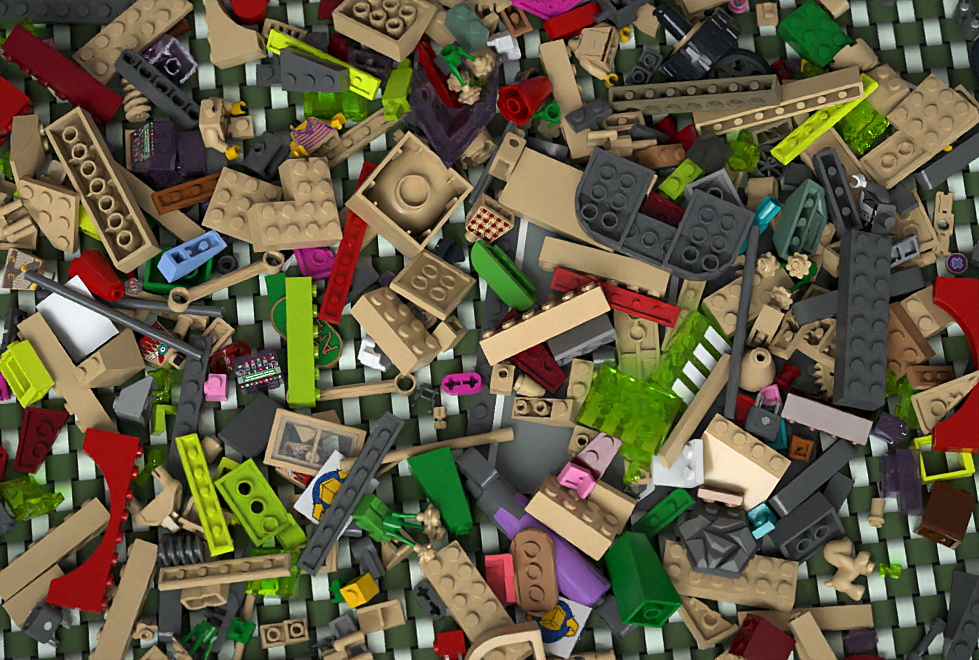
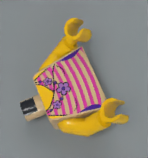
(315, 136)

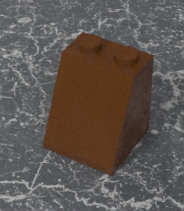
(945, 515)

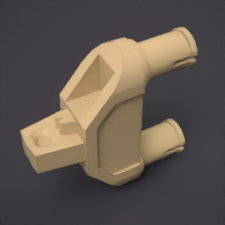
(164, 508)

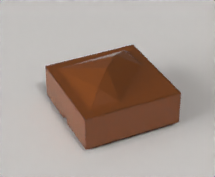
(799, 448)

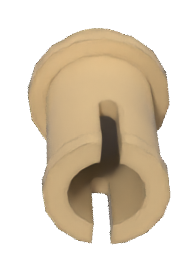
(876, 512)

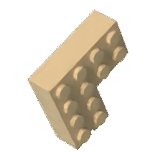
(305, 217)

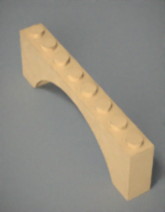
(228, 40)

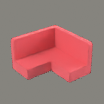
(500, 577)

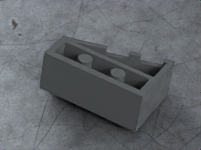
(310, 73)

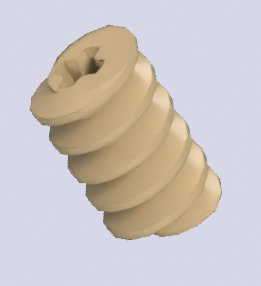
(134, 102)

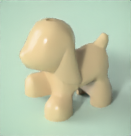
(840, 554)

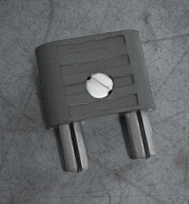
(761, 423)
(43, 623)

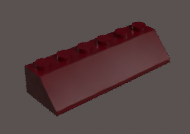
(60, 75)

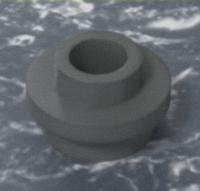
(226, 259)

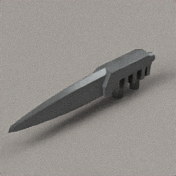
(223, 614)

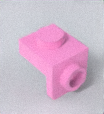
(577, 479)

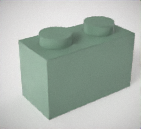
(466, 27)

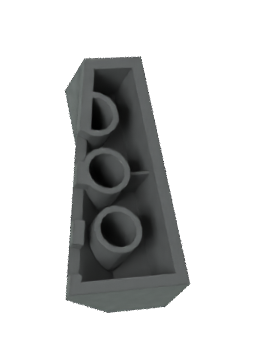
(962, 617)

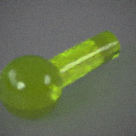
(155, 459)

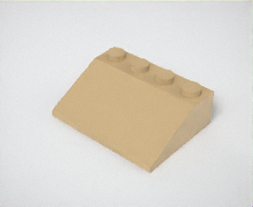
(384, 25)
(740, 462)

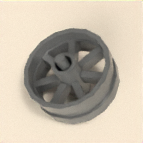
(768, 165)

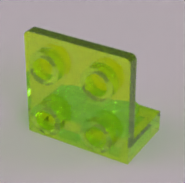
(27, 498)

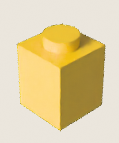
(359, 590)

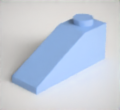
(190, 255)

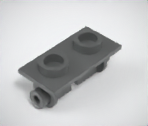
(12, 318)

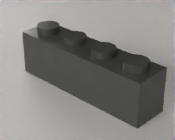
(837, 192)

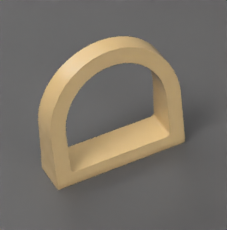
(507, 635)

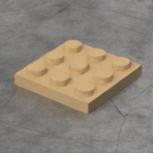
(932, 114)
(232, 199)
(433, 284)

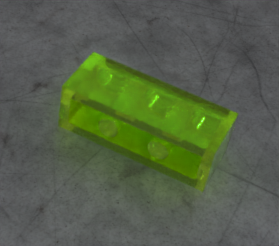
(327, 105)

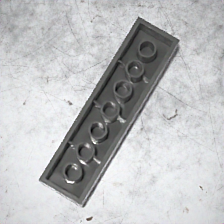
(862, 320)

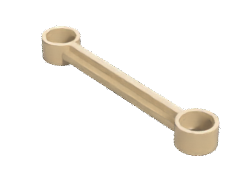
(225, 281)
(363, 389)

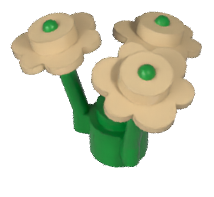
(205, 633)

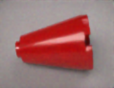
(523, 98)
(97, 275)

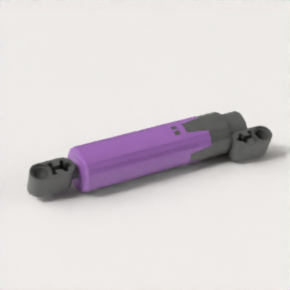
(506, 509)

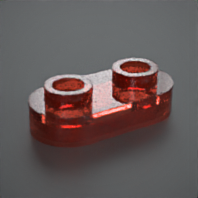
(227, 354)

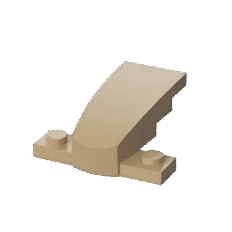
(813, 339)

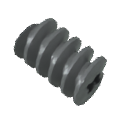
(180, 550)

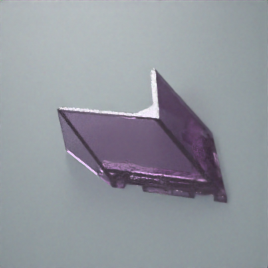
(451, 128)

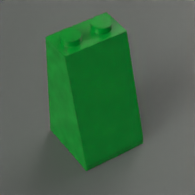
(441, 485)
(640, 582)

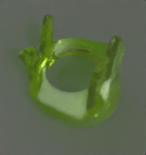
(164, 379)

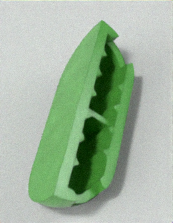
(503, 276)

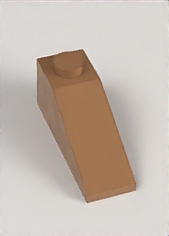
(514, 20)

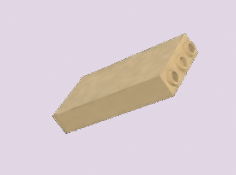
(544, 194)

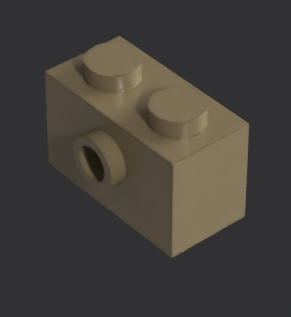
(770, 132)

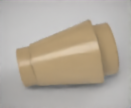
(528, 387)

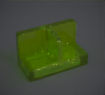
(746, 154)

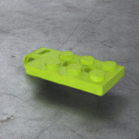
(273, 519)

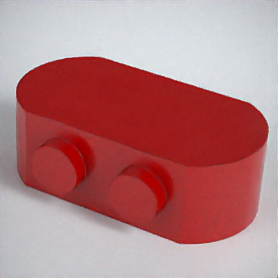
(250, 11)

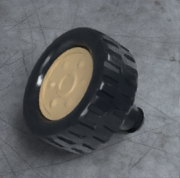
(697, 45)

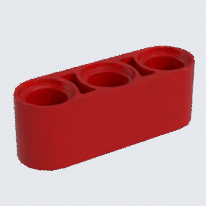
(572, 22)

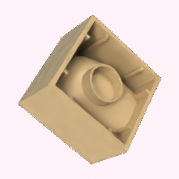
(409, 196)

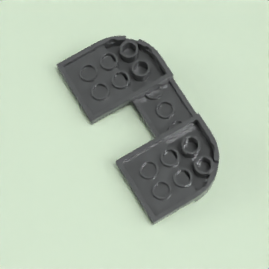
(696, 251)

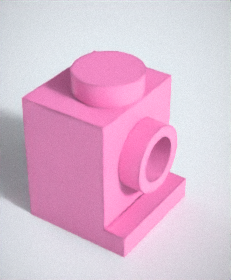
(216, 387)

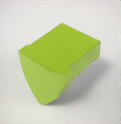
(158, 417)

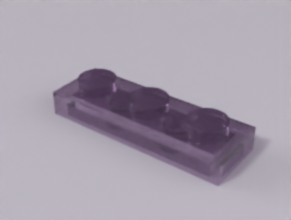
(909, 482)

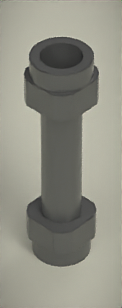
(936, 627)

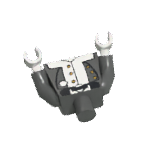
(874, 207)

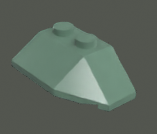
(801, 221)

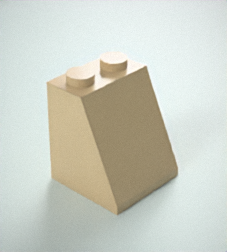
(111, 364)

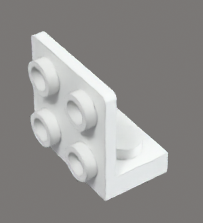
(685, 471)

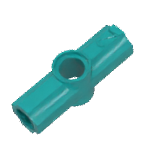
(764, 214)

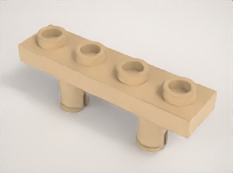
(183, 320)

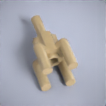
(615, 144)
(16, 230)
(342, 648)

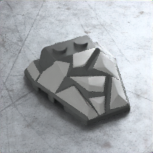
(717, 539)

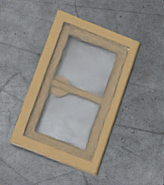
(307, 442)

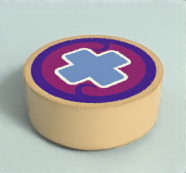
(956, 264)

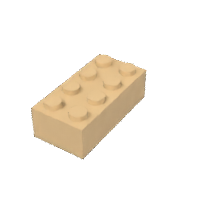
(723, 304)
(396, 330)
(573, 517)

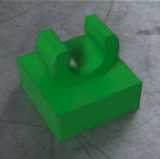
(336, 586)
(241, 631)

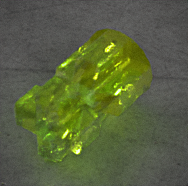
(894, 570)

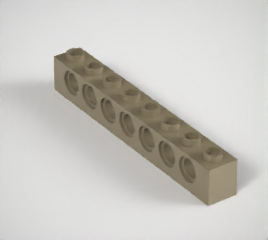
(696, 95)

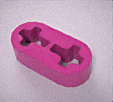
(462, 389)

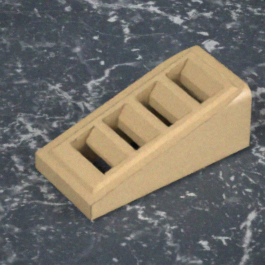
(271, 24)

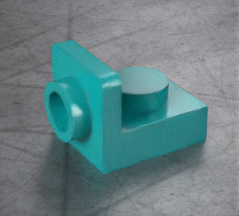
(763, 520)

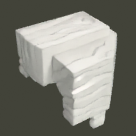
(504, 46)
(372, 355)

